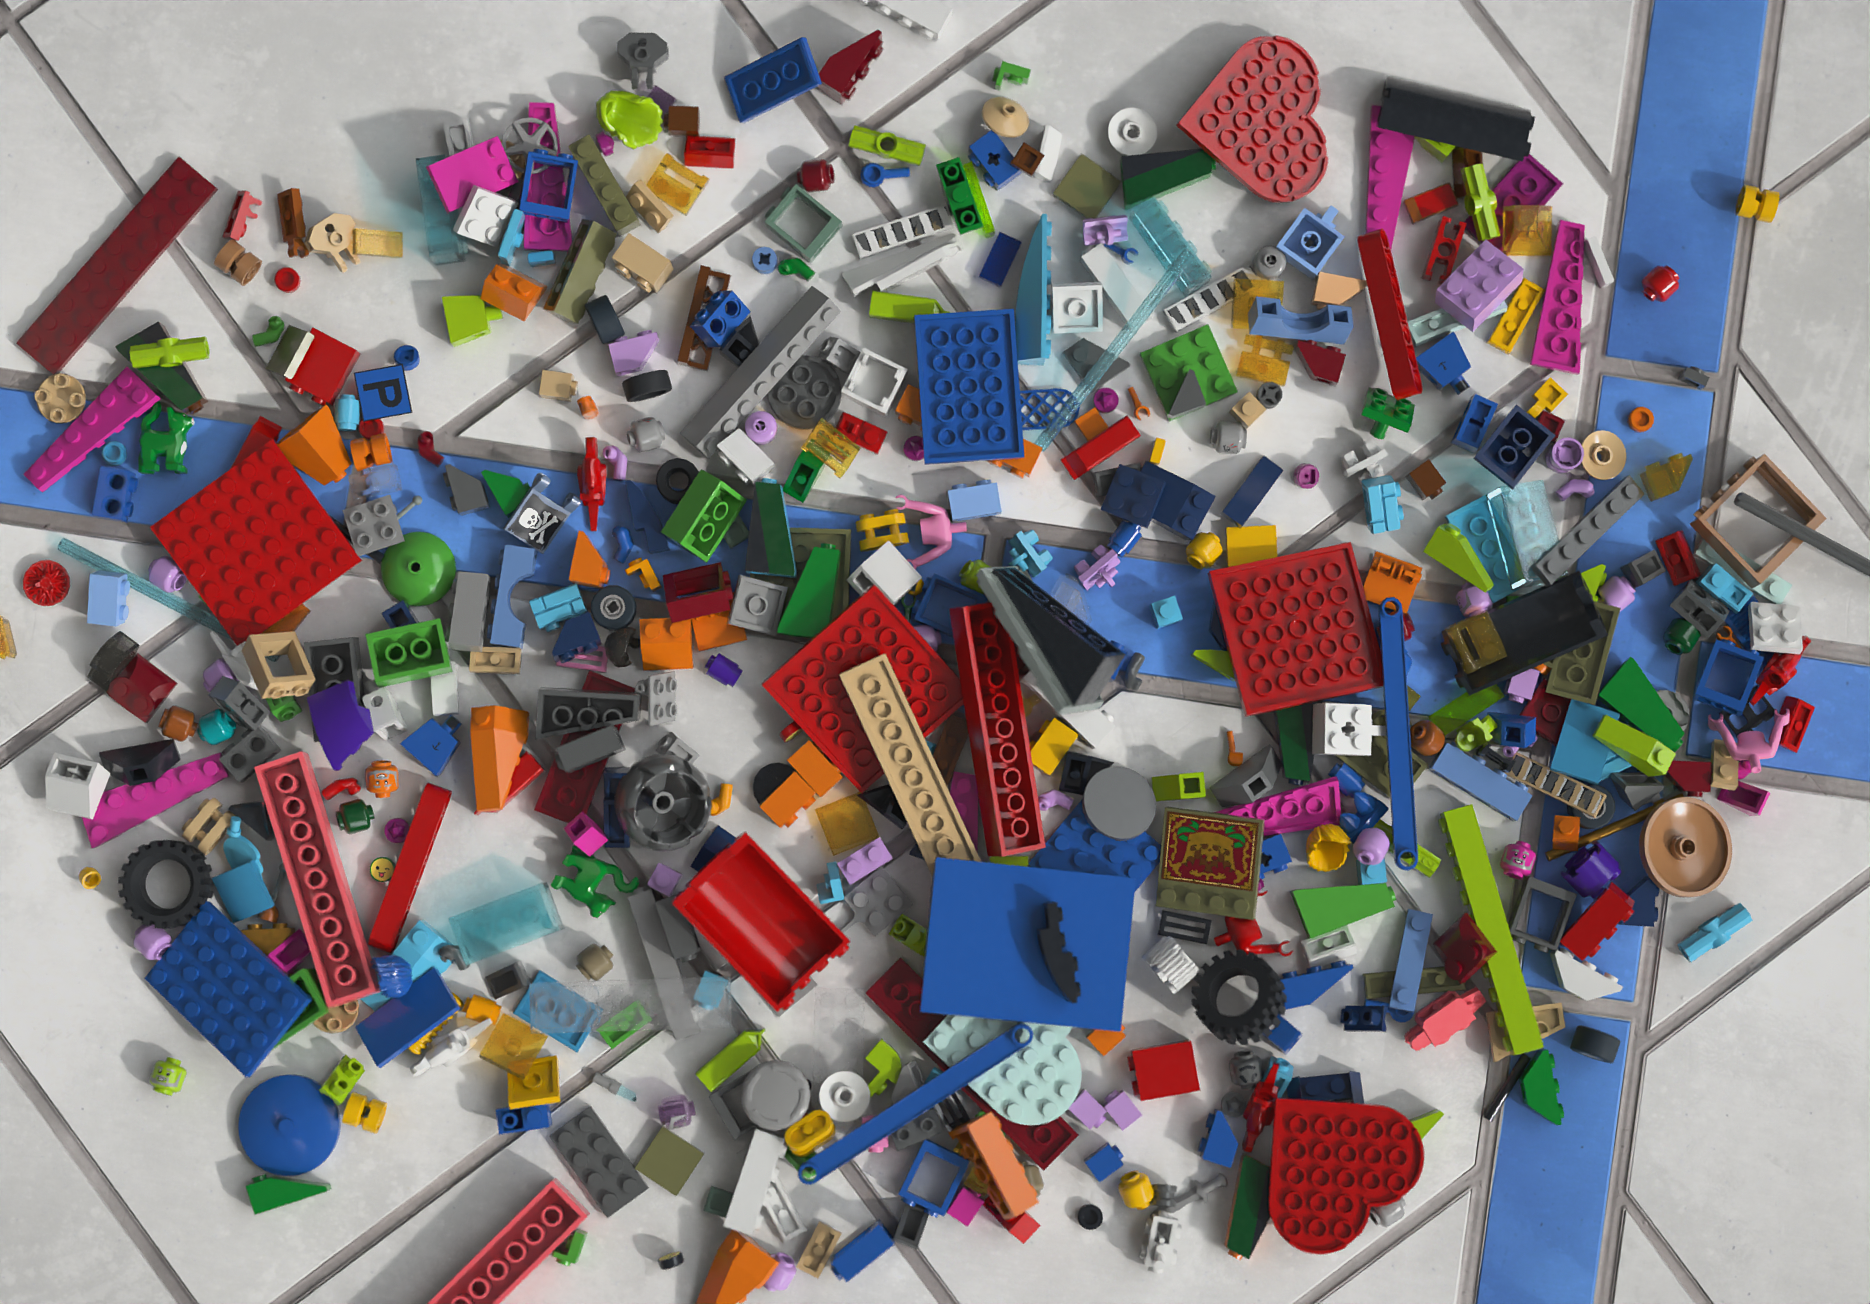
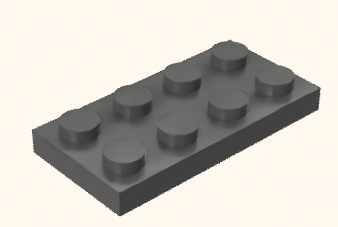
(599, 1161)

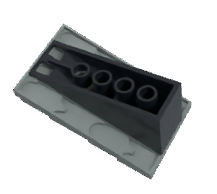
(1056, 645)

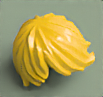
(1327, 847)

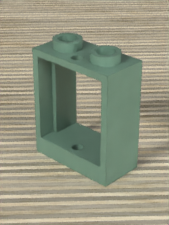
(821, 240)

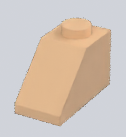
(1335, 289)

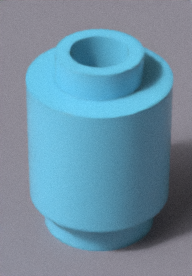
(347, 413)

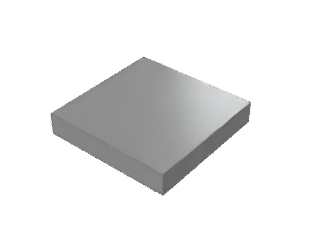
(757, 605)

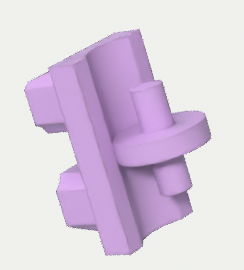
(1105, 230)
(1101, 571)

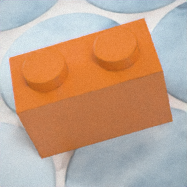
(815, 768)
(788, 800)

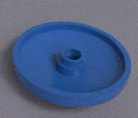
(289, 1125)

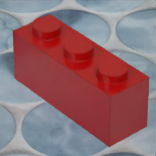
(1598, 922)

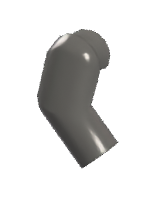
(1132, 669)
(452, 952)

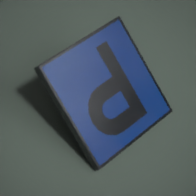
(383, 392)

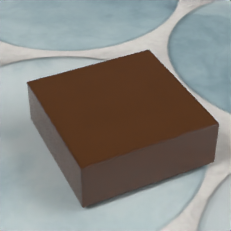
(1027, 159)

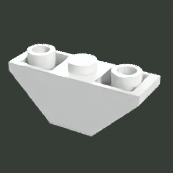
(1581, 978)

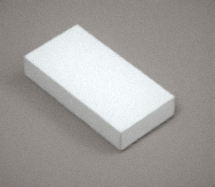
(1598, 262)

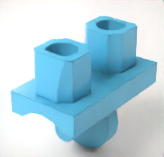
(1026, 556)

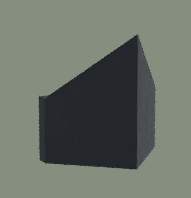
(740, 343)
(1079, 770)
(885, 802)
(256, 817)

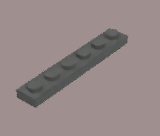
(1587, 530)

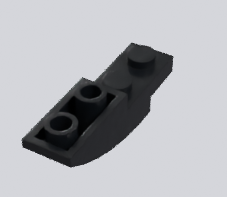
(1058, 963)

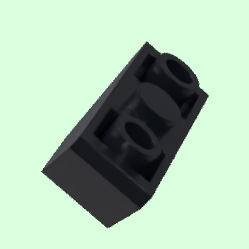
(141, 762)

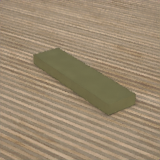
(1432, 981)

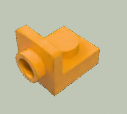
(648, 577)

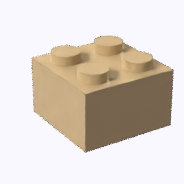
(642, 263)

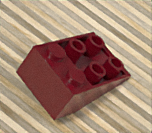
(848, 66)

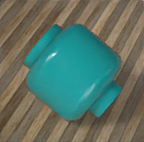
(216, 727)

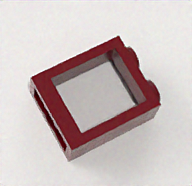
(693, 581)

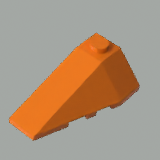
(496, 747)
(736, 1270)

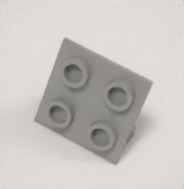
(373, 525)
(661, 697)

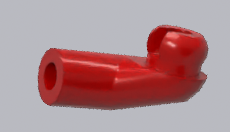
(341, 785)

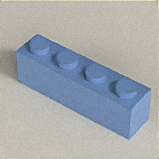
(1480, 781)

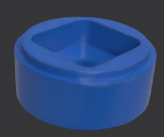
(407, 356)

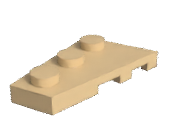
(1548, 1018)

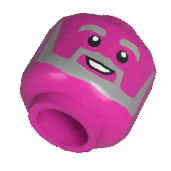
(1518, 860)

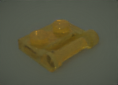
(672, 191)
(834, 443)
(1483, 637)

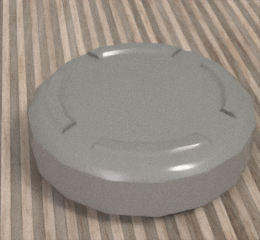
(775, 1095)

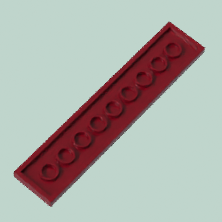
(117, 266)
(900, 998)

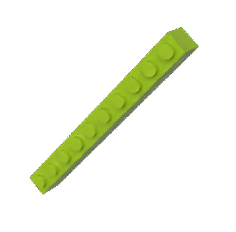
(1486, 910)

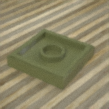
(1087, 187)
(290, 352)
(669, 1160)

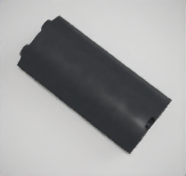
(1455, 119)
(1533, 631)

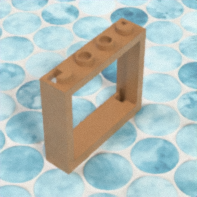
(1791, 494)

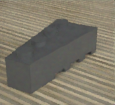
(576, 710)

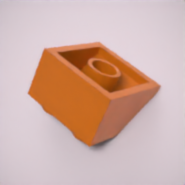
(512, 291)
(588, 565)
(666, 644)

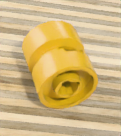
(1756, 203)
(356, 1110)

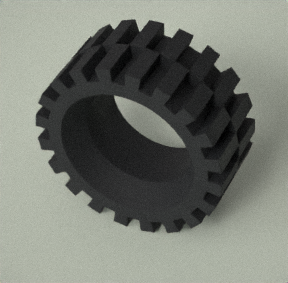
(135, 883)
(1258, 1017)

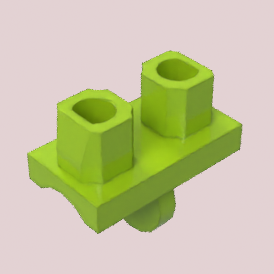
(1475, 733)
(342, 1079)

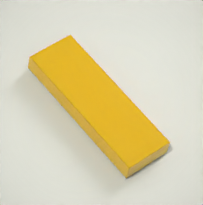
(1516, 317)

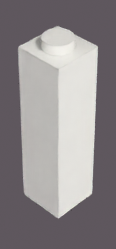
(1114, 283)

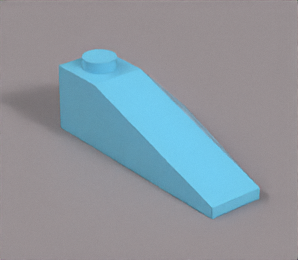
(421, 951)

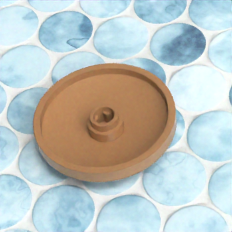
(1685, 847)

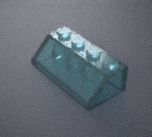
(1167, 243)

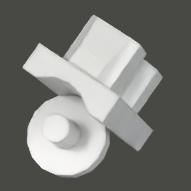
(1373, 454)

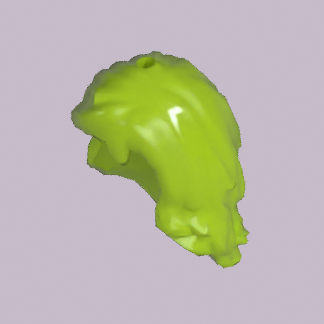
(630, 118)

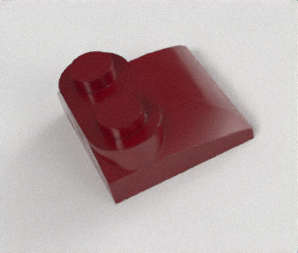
(141, 688)
(1463, 949)

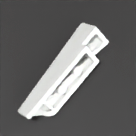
(902, 266)

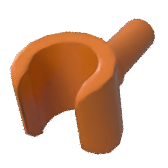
(1137, 403)
(1729, 631)
(1234, 758)

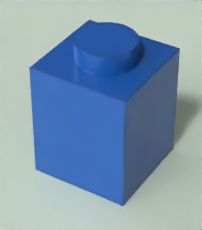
(1104, 1161)

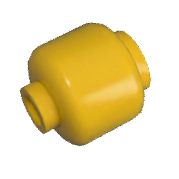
(1203, 550)
(1136, 1190)

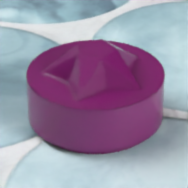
(605, 142)
(1106, 400)
(914, 448)
(1306, 476)
(397, 830)

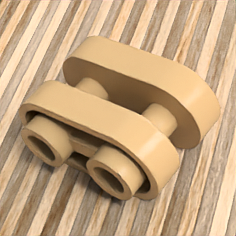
(194, 827)

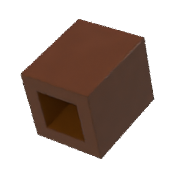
(682, 121)
(1426, 480)

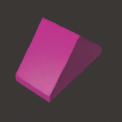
(1745, 798)
(291, 952)

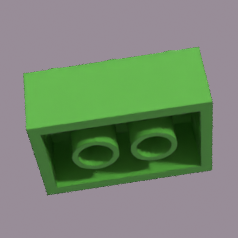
(704, 515)

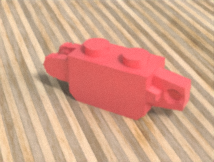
(1444, 1018)

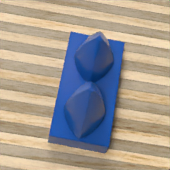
(1368, 813)

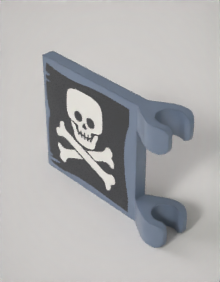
(538, 517)

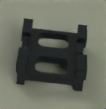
(1753, 719)
(1485, 750)

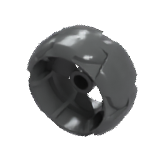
(649, 778)

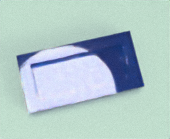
(1000, 259)

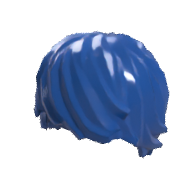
(394, 975)

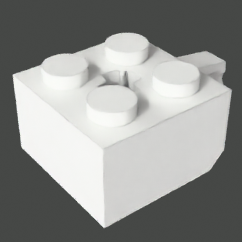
(1355, 734)

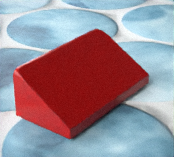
(709, 152)
(1678, 557)
(1799, 719)

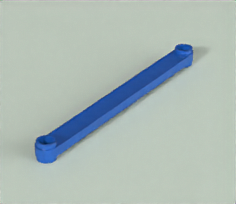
(1398, 733)
(915, 1104)

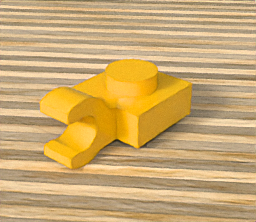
(1547, 398)

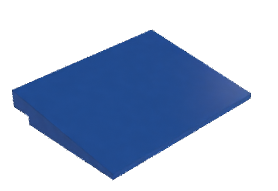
(987, 950)

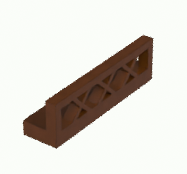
(697, 304)

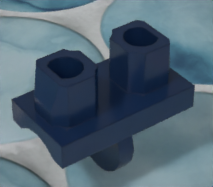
(1364, 1018)

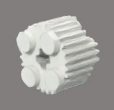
(1171, 964)

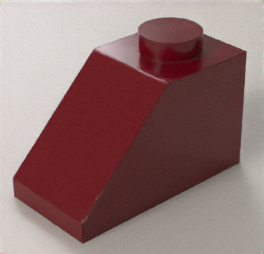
(1690, 777)

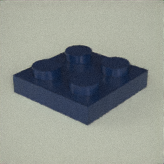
(1133, 496)

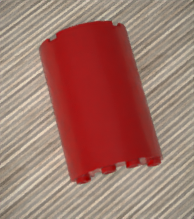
(760, 921)

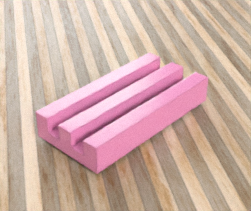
(603, 668)

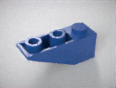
(1309, 986)

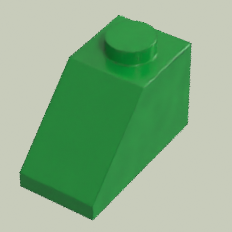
(803, 475)
(507, 490)

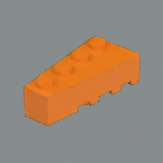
(996, 1164)

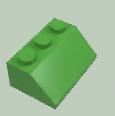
(408, 653)
(309, 982)

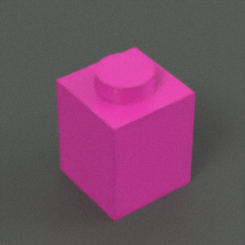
(585, 834)
(965, 1205)

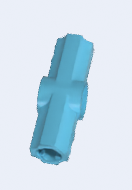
(1714, 932)

